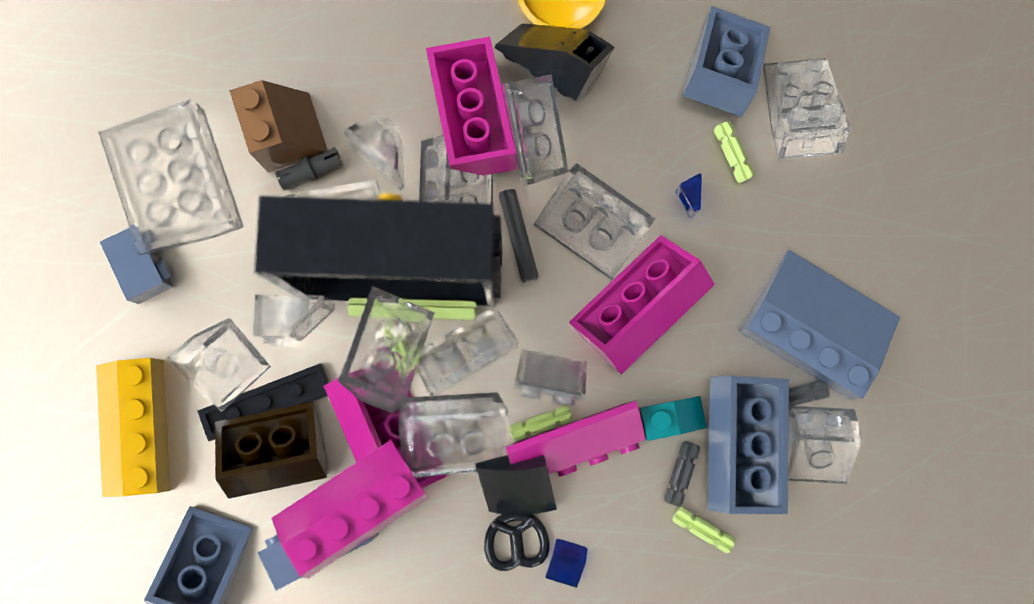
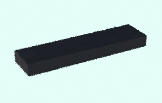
(285, 392)

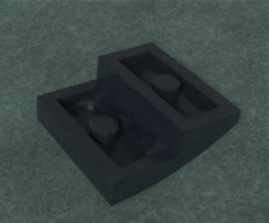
(516, 487)

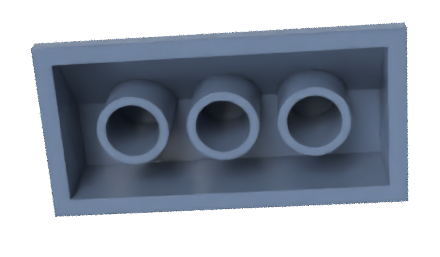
(748, 445)

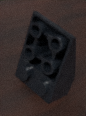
(568, 54)

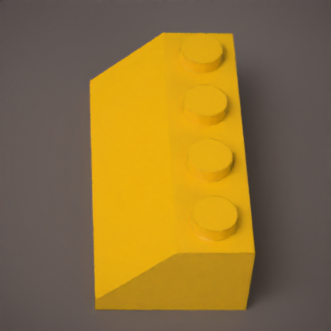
(133, 427)

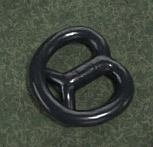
(516, 542)

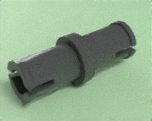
(309, 168)

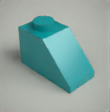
(672, 418)

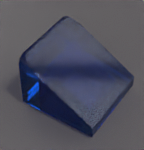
(690, 194)
(566, 563)

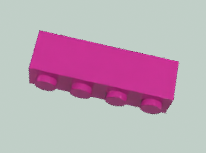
(472, 107)
(642, 303)
(367, 425)
(583, 440)
(347, 510)

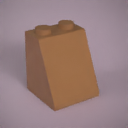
(277, 124)

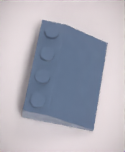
(821, 326)

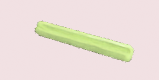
(443, 308)

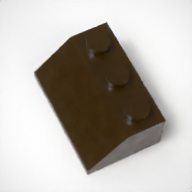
(269, 450)

